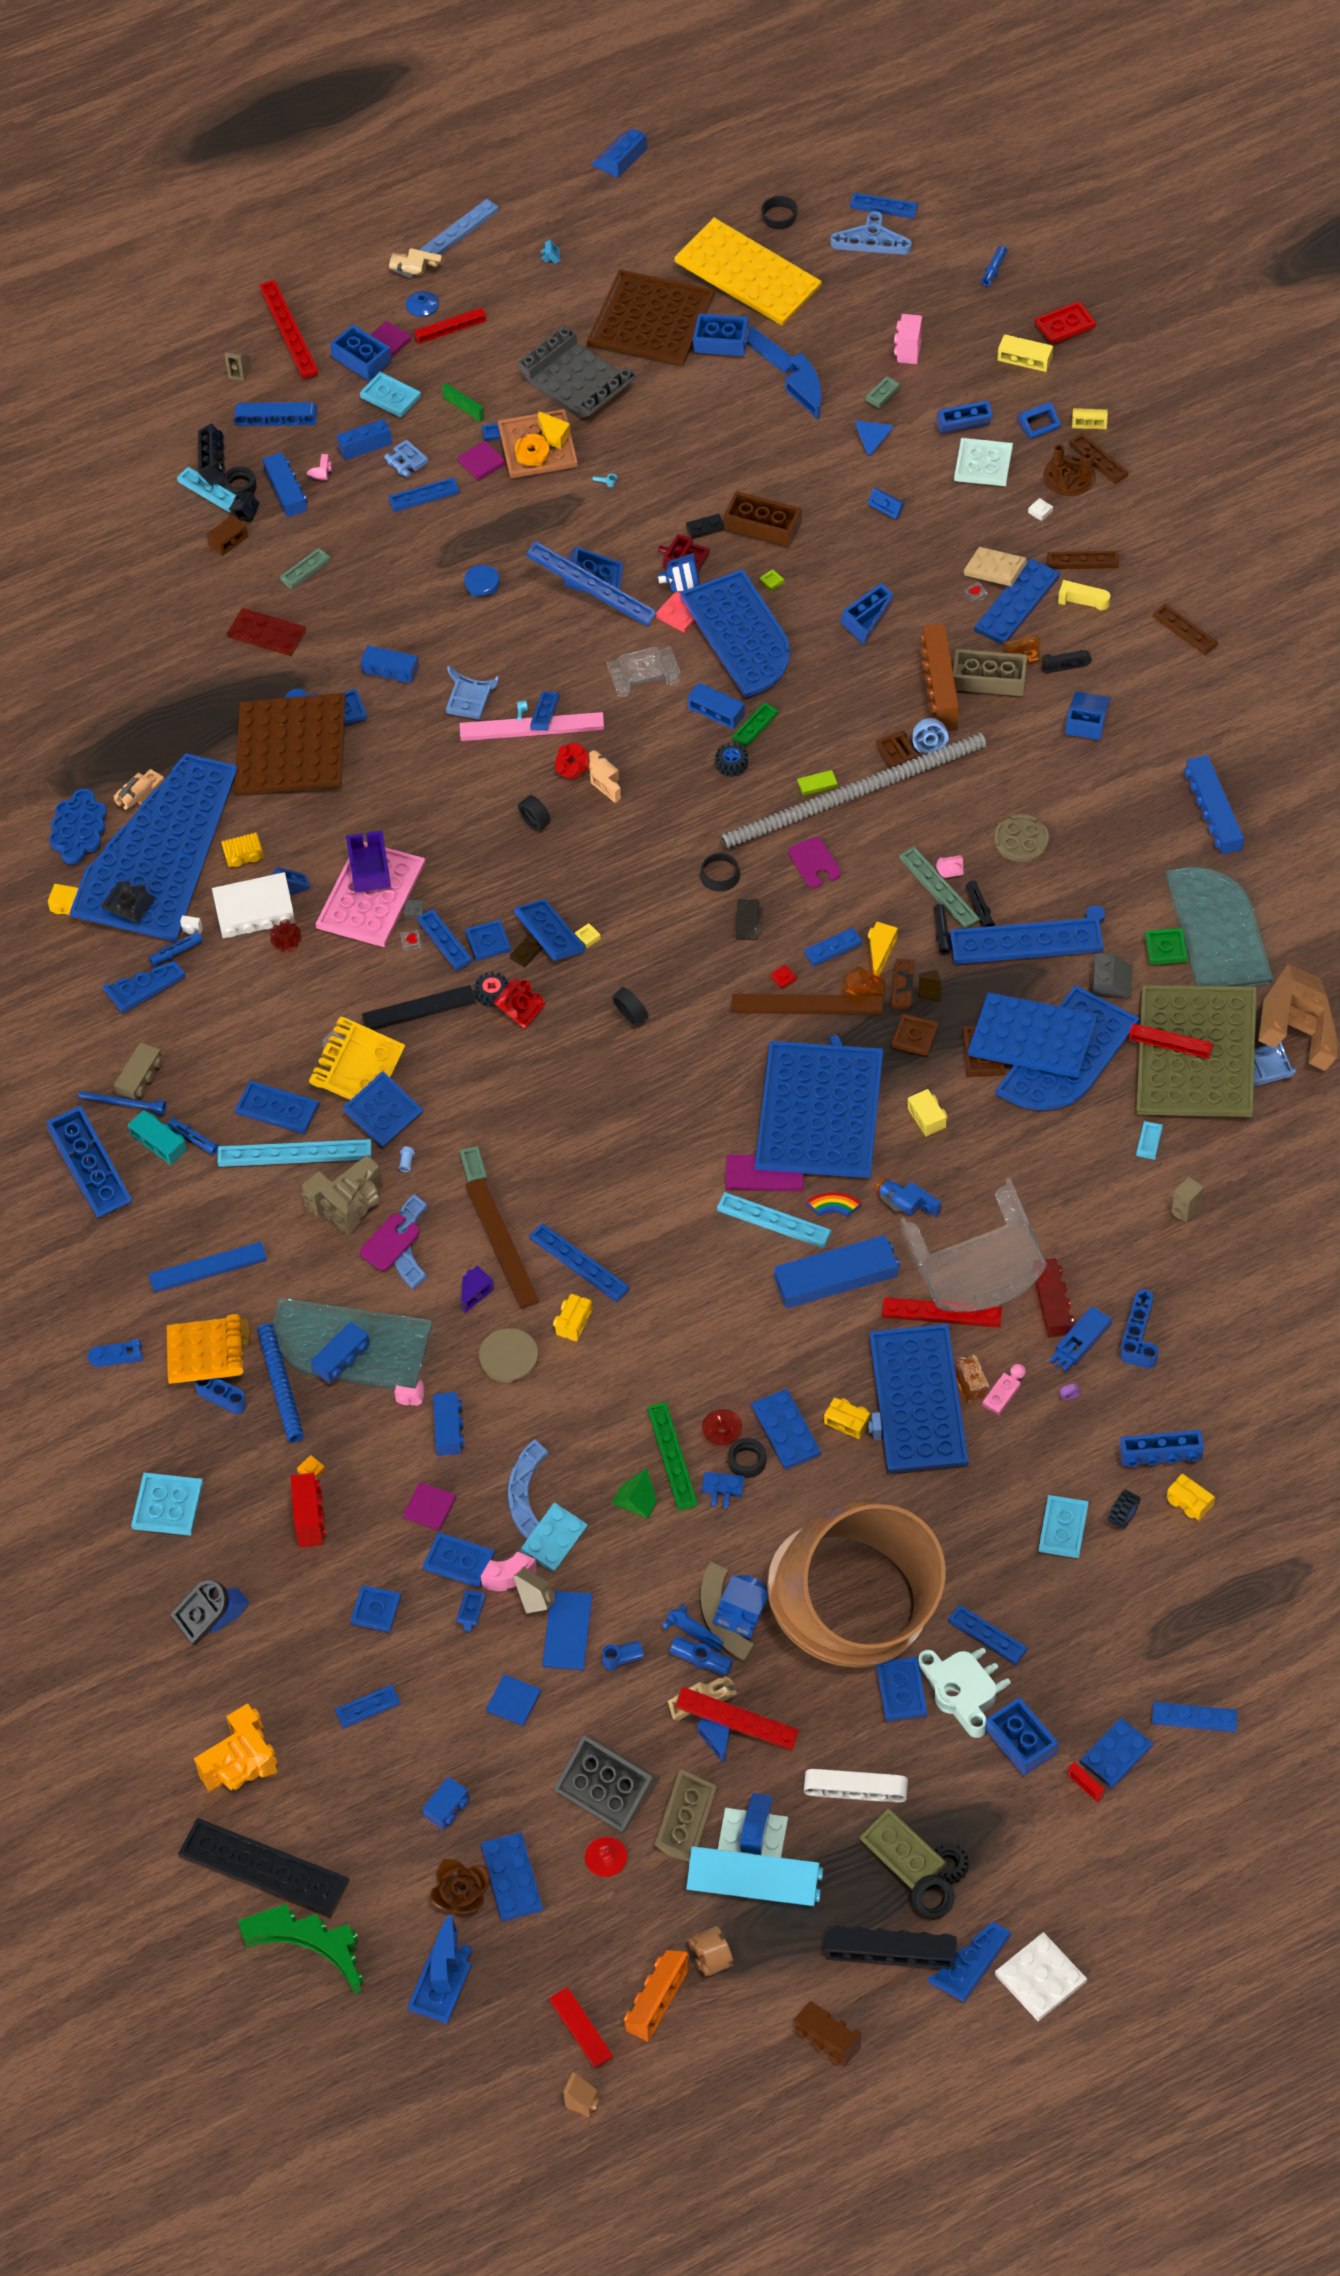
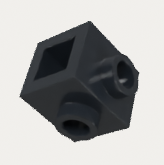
(244, 505)

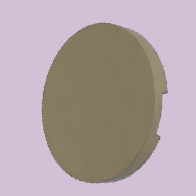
(1021, 838)
(508, 1355)

